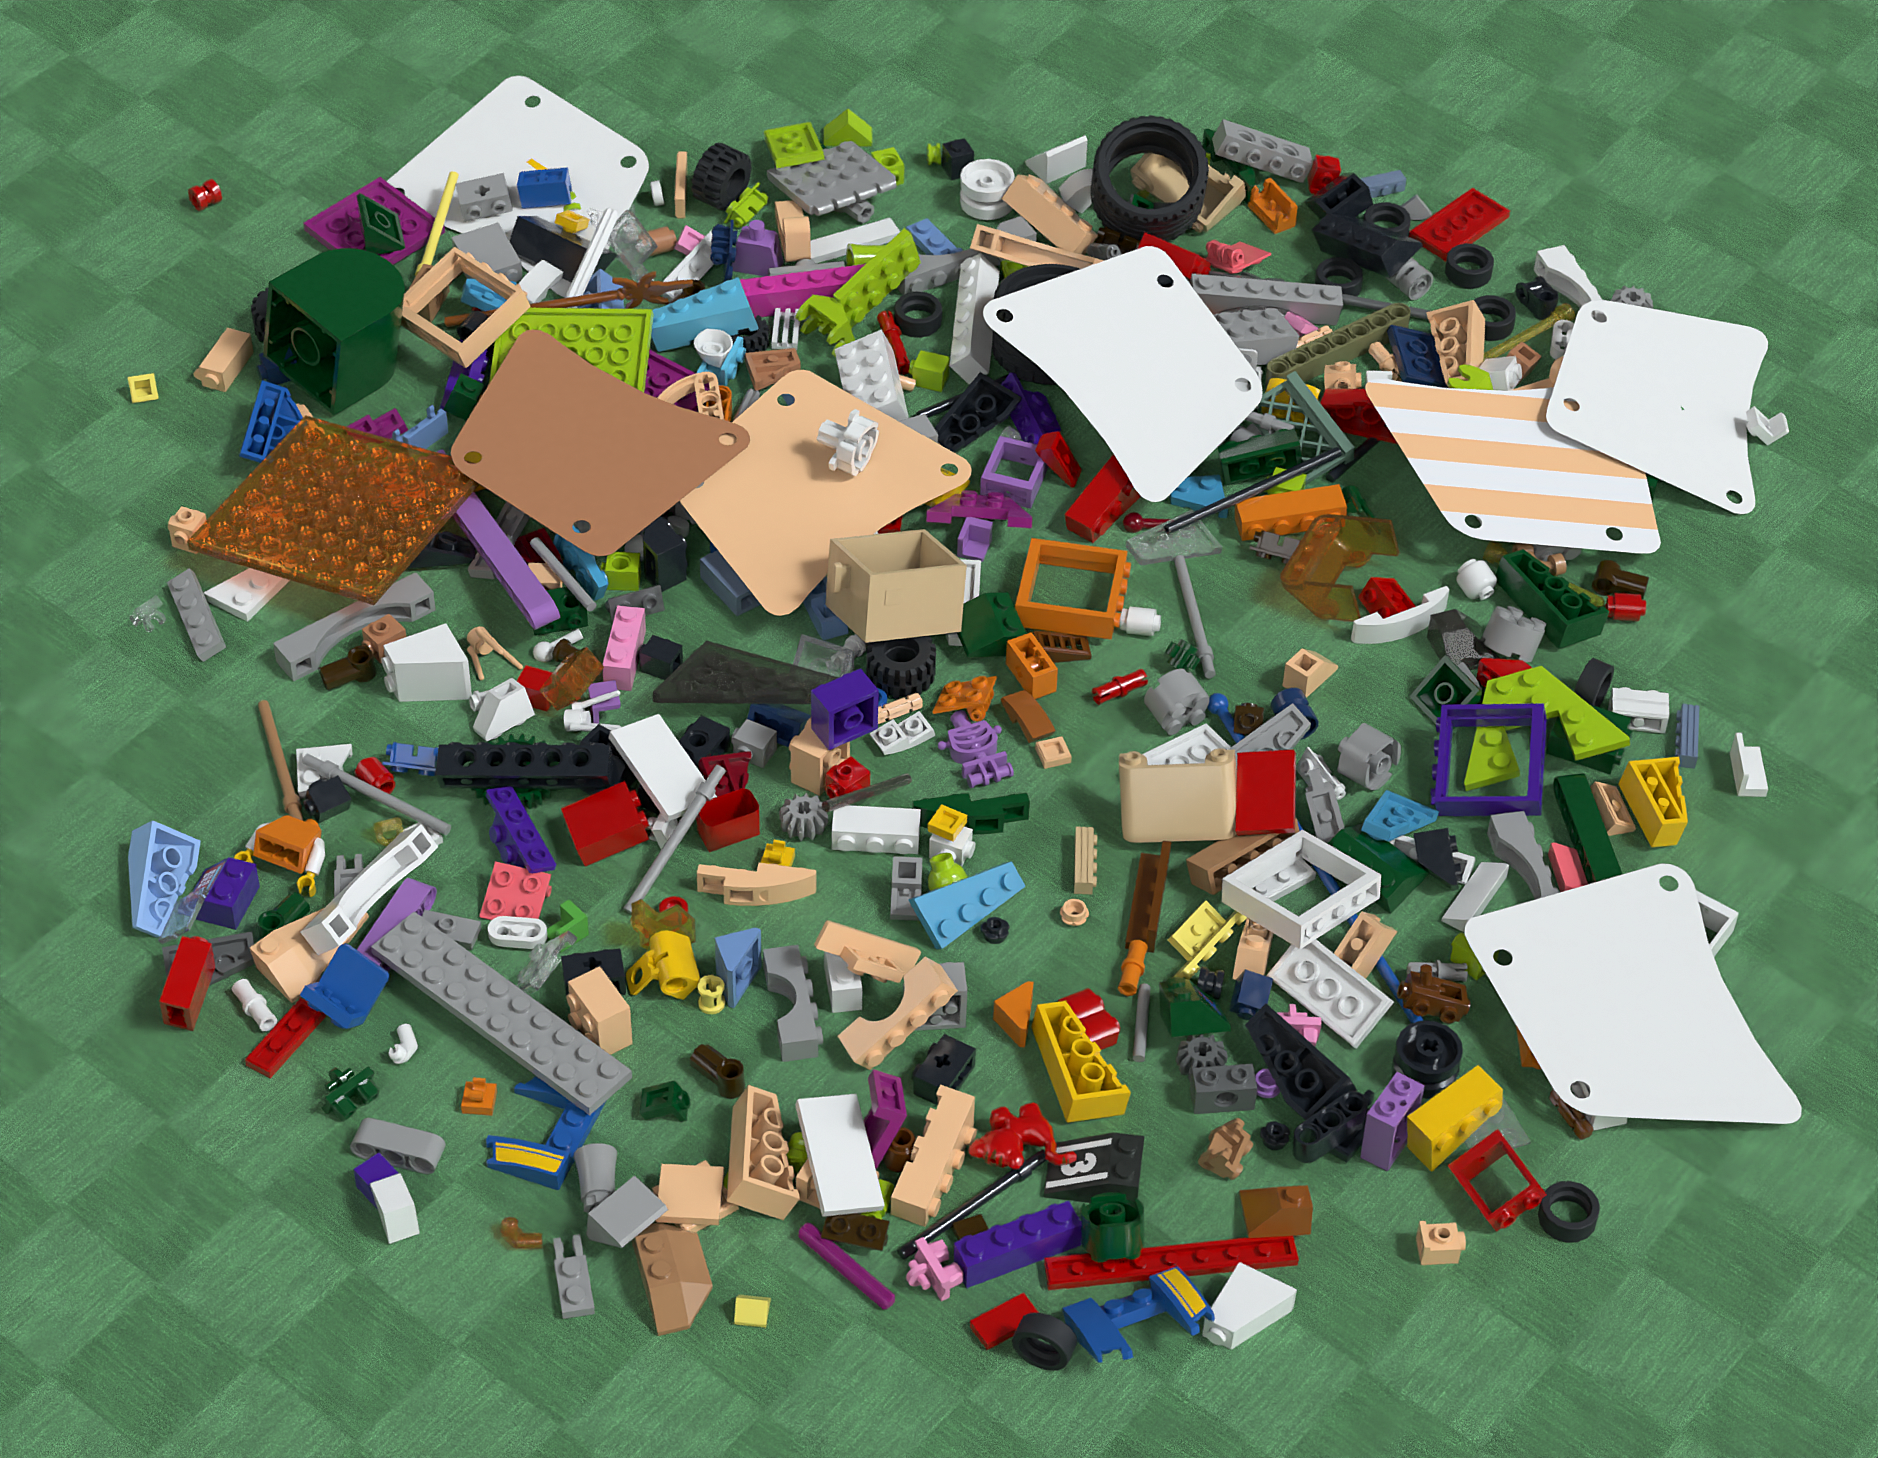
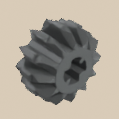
(1200, 1053)

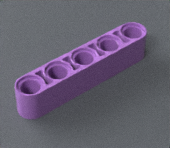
(409, 898)

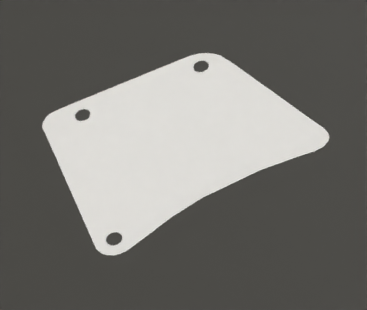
(503, 136)
(1136, 362)
(1632, 387)
(1629, 1000)

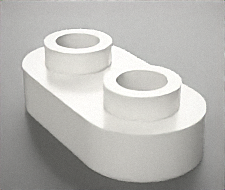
(518, 931)

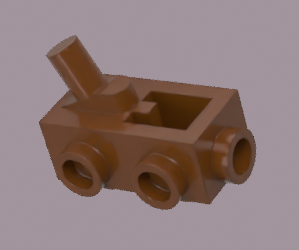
(1433, 996)

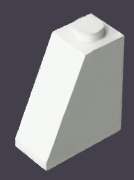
(1247, 1306)

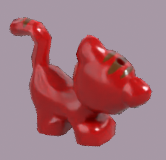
(1008, 1133)

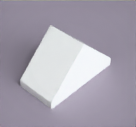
(395, 1208)

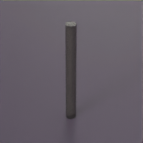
(866, 792)

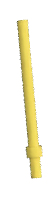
(439, 220)

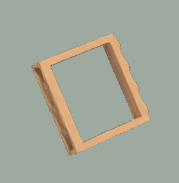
(436, 280)

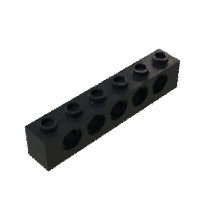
(536, 775)

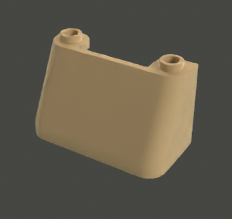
(1168, 184)
(1178, 799)

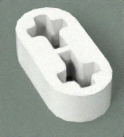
(1559, 339)

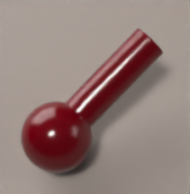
(1135, 522)

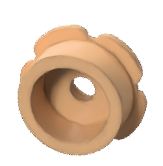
(1076, 907)

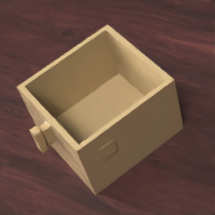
(895, 585)

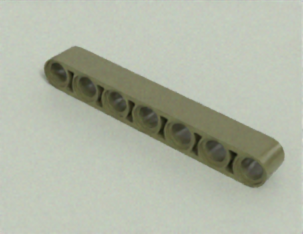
(1339, 345)

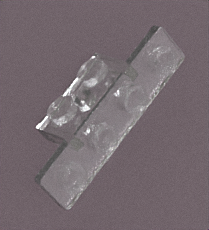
(629, 241)

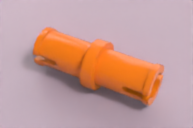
(1132, 967)

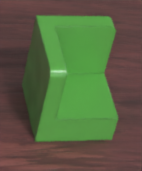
(571, 920)

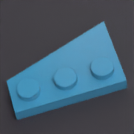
(1396, 817)

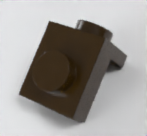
(1247, 718)

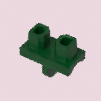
(339, 1099)

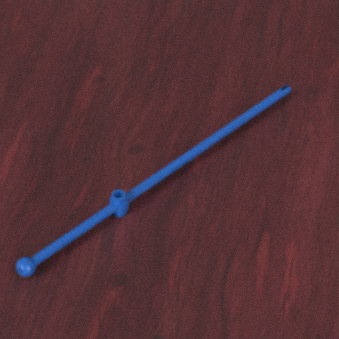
(1218, 705)

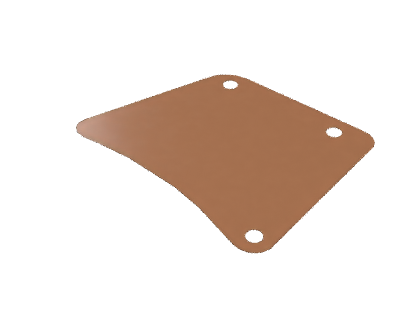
(586, 445)

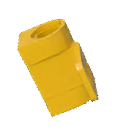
(668, 961)

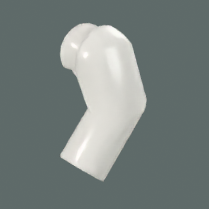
(406, 1048)

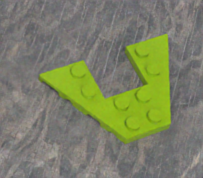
(1584, 727)

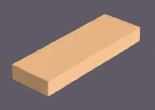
(681, 185)

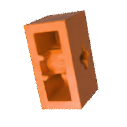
(1031, 665)

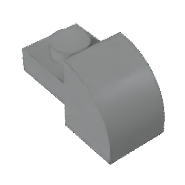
(905, 885)

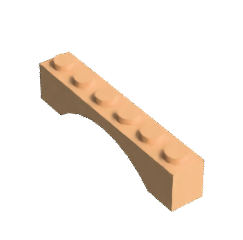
(1023, 250)

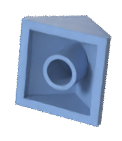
(738, 962)

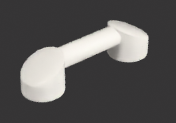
(677, 523)

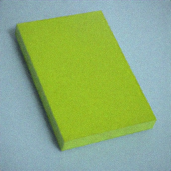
(793, 145)

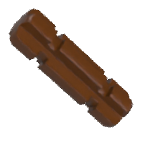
(1573, 1117)

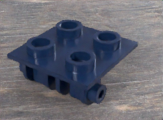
(721, 248)

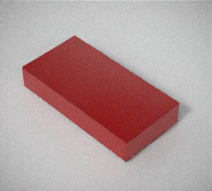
(1002, 1321)

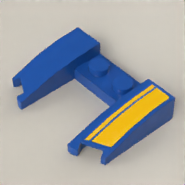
(548, 1162)
(1170, 1291)

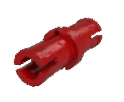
(1119, 686)

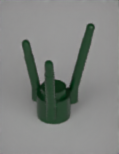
(1354, 501)

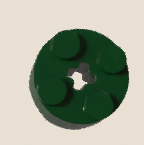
(1112, 1227)

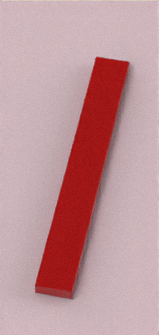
(1191, 1258)

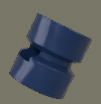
(1297, 697)

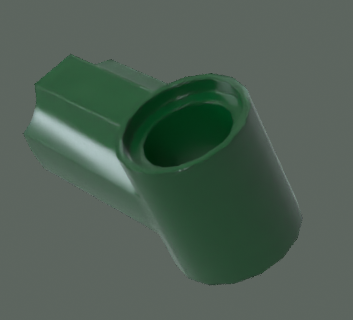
(287, 911)

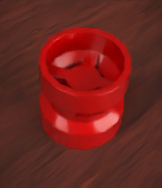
(203, 195)

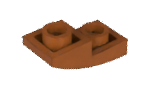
(1029, 714)

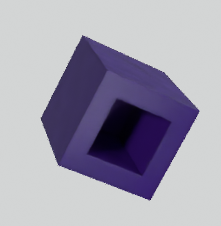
(371, 1171)

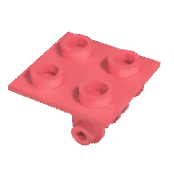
(1233, 257)
(515, 892)

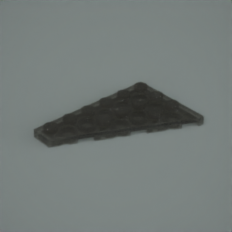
(738, 677)

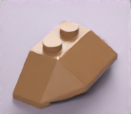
(672, 1275)

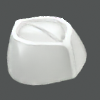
(713, 346)

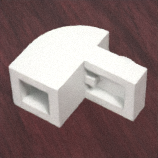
(1077, 190)

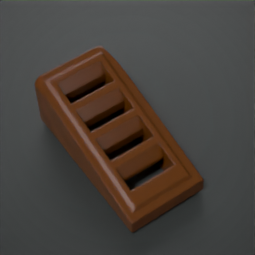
(1052, 641)

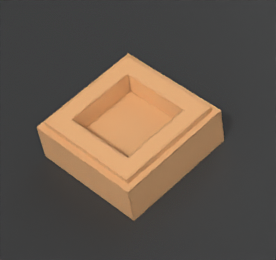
(1053, 752)

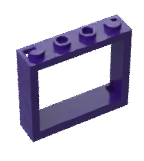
(1489, 715)

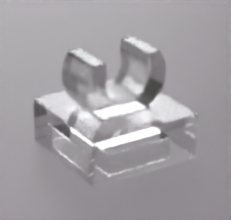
(148, 611)

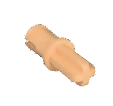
(1384, 359)

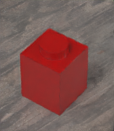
(533, 680)

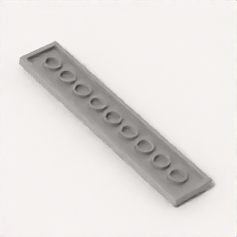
(502, 1013)

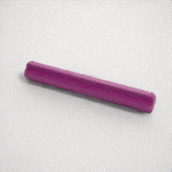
(847, 1266)

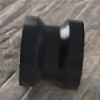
(1211, 981)

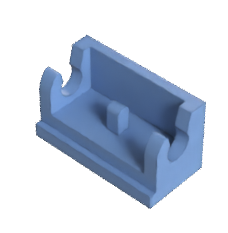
(425, 432)

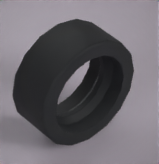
(1389, 212)
(1469, 253)
(1341, 267)
(918, 301)
(1501, 307)
(1594, 682)
(1574, 1193)
(1038, 1353)

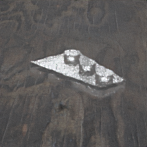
(1158, 547)

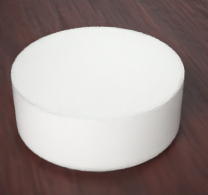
(656, 193)

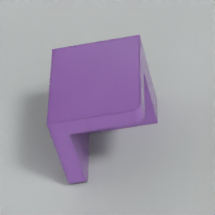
(974, 539)
(599, 689)

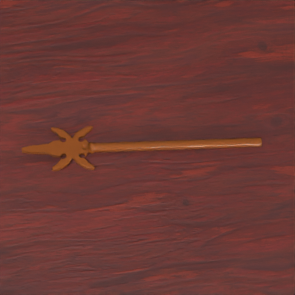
(631, 291)

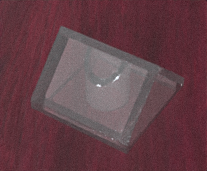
(824, 656)

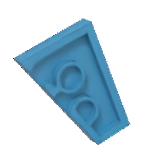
(584, 564)

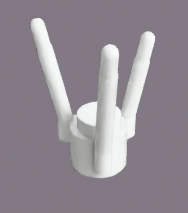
(580, 720)

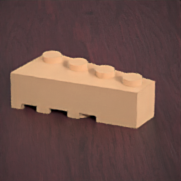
(935, 1157)

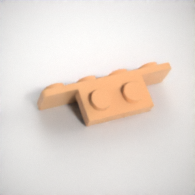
(867, 952)

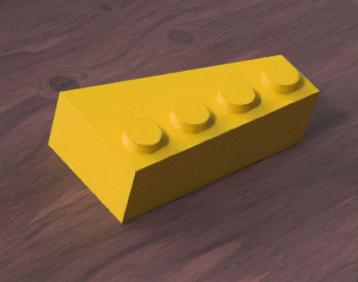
(1078, 1072)

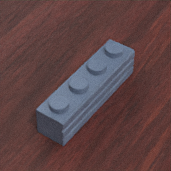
(1385, 183)
(1687, 735)

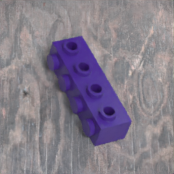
(1017, 1243)

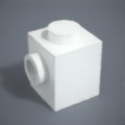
(961, 848)

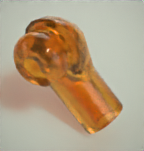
(517, 1238)

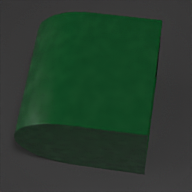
(340, 323)

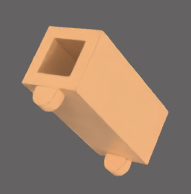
(225, 360)

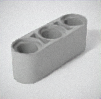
(399, 1145)

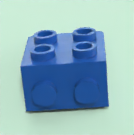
(347, 988)

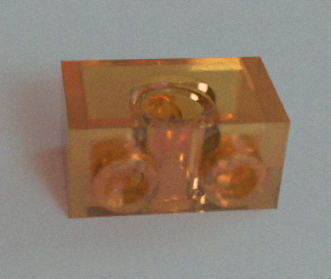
(571, 678)

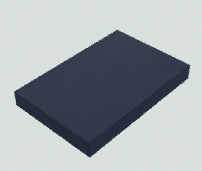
(1416, 356)

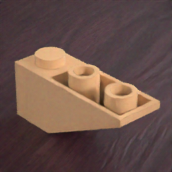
(1253, 949)

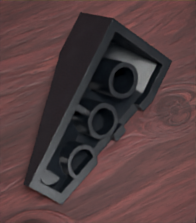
(976, 412)
(445, 550)
(1299, 1069)

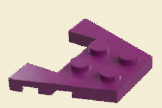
(980, 506)

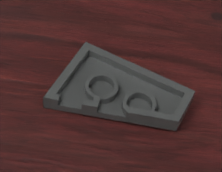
(230, 955)

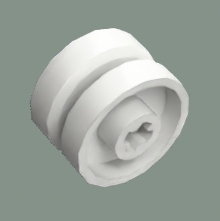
(983, 187)

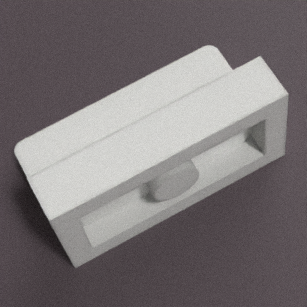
(1748, 769)

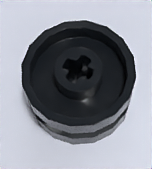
(1428, 1055)

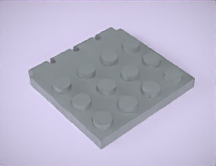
(834, 182)

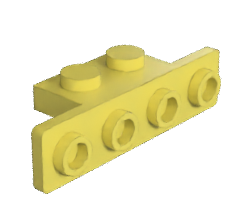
(1199, 934)

